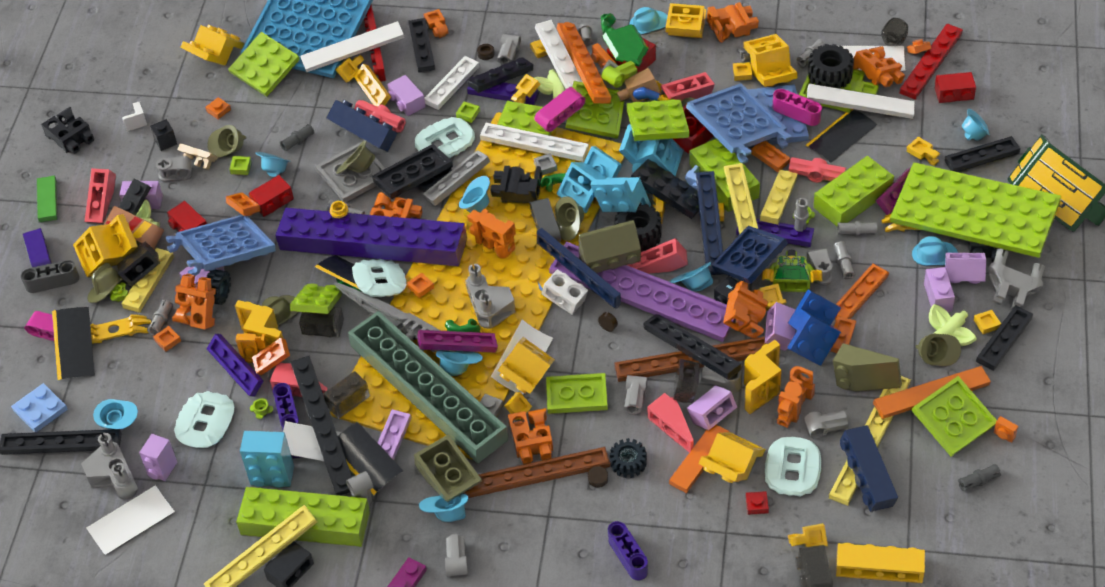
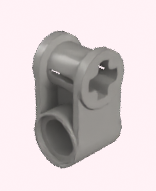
(176, 168)
(820, 261)

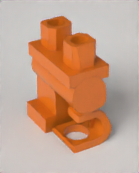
(733, 19)
(878, 68)
(398, 208)
(492, 232)
(199, 298)
(747, 309)
(794, 395)
(528, 441)

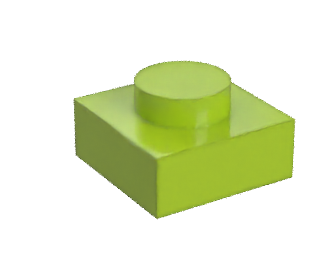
(870, 88)
(468, 112)
(240, 165)

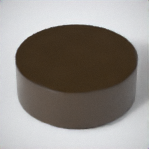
(485, 51)
(608, 321)
(597, 476)

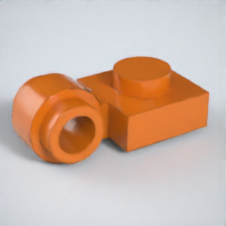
(437, 23)

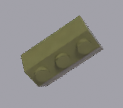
(610, 247)

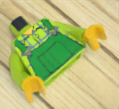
(792, 273)

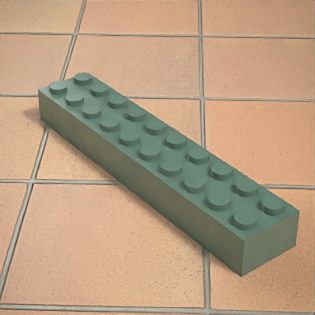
(428, 387)

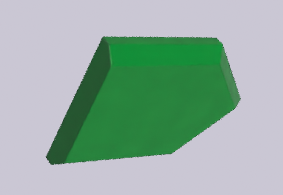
(626, 44)

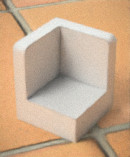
(135, 120)

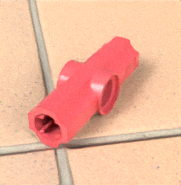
(383, 114)
(815, 170)

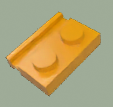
(250, 345)

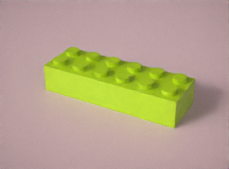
(339, 518)

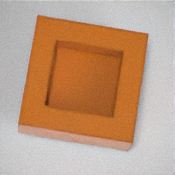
(918, 46)
(218, 108)
(420, 285)
(167, 338)
(1005, 429)

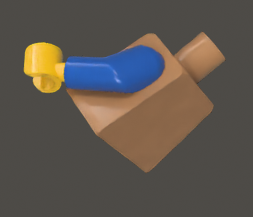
(642, 87)

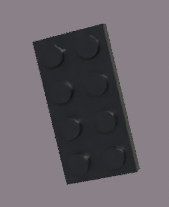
(412, 171)
(668, 188)

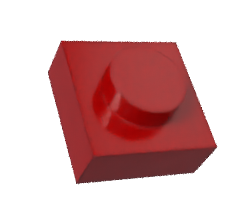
(757, 502)

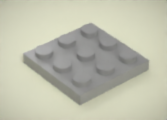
(348, 183)

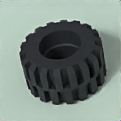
(830, 66)
(649, 220)

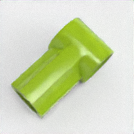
(617, 75)

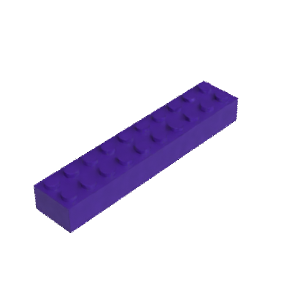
(372, 236)

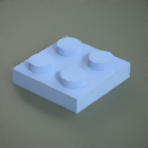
(39, 408)

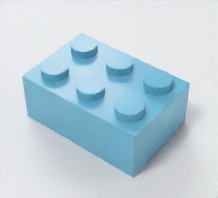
(267, 458)

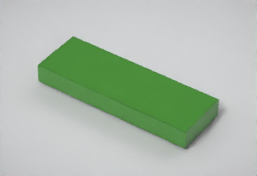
(46, 198)

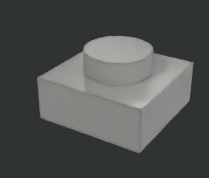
(546, 163)
(492, 404)

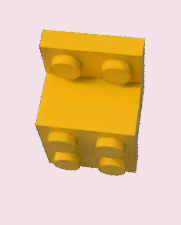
(685, 20)
(213, 44)
(770, 60)
(105, 244)
(258, 320)
(525, 365)
(762, 376)
(731, 457)

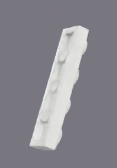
(451, 82)

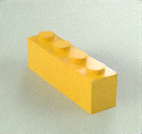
(880, 562)

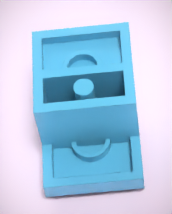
(663, 152)
(580, 175)
(619, 194)

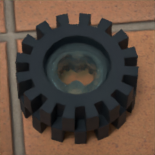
(220, 282)
(634, 464)

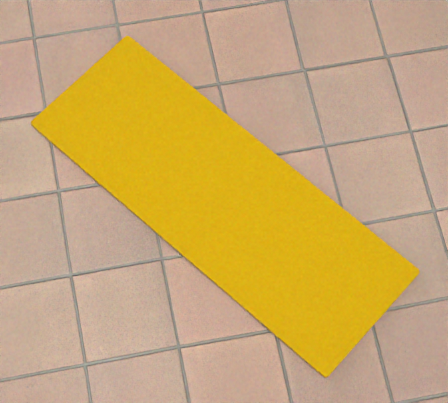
(450, 298)

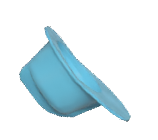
(648, 20)
(974, 126)
(272, 164)
(476, 195)
(932, 251)
(696, 279)
(457, 361)
(115, 414)
(446, 512)

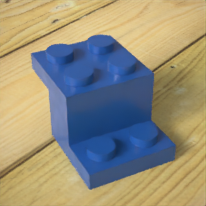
(814, 329)

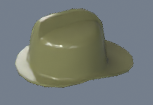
(225, 141)
(359, 160)
(568, 217)
(104, 281)
(281, 307)
(939, 349)

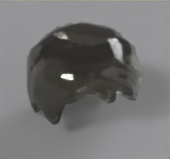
(894, 32)

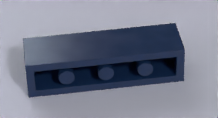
(361, 125)
(868, 468)

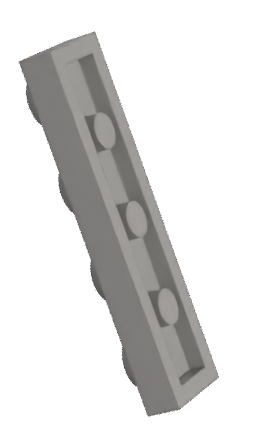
(456, 177)

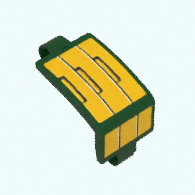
(1051, 171)

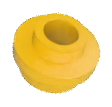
(338, 209)

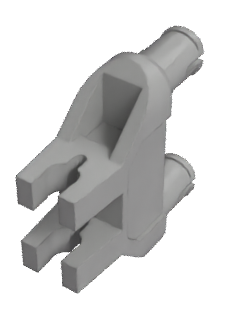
(1012, 281)

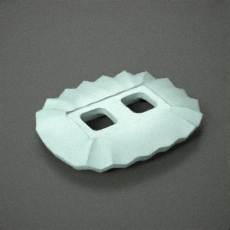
(439, 131)
(366, 278)
(217, 422)
(808, 468)

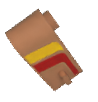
(140, 228)

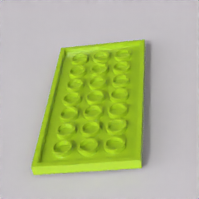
(976, 209)

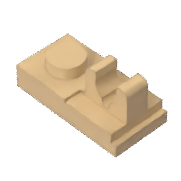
(201, 156)

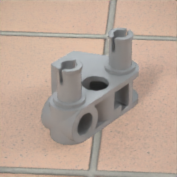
(490, 303)
(109, 469)

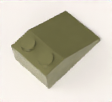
(865, 370)
(446, 468)

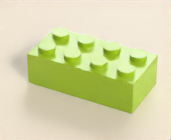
(713, 157)
(852, 191)

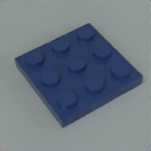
(749, 254)

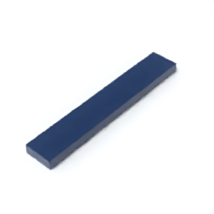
(709, 218)
(578, 268)

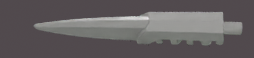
(405, 322)

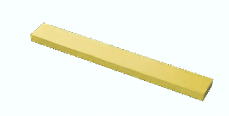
(845, 484)

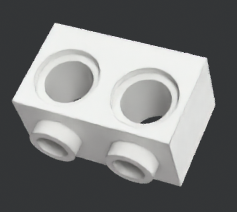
(563, 294)

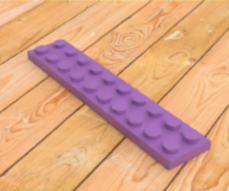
(661, 298)

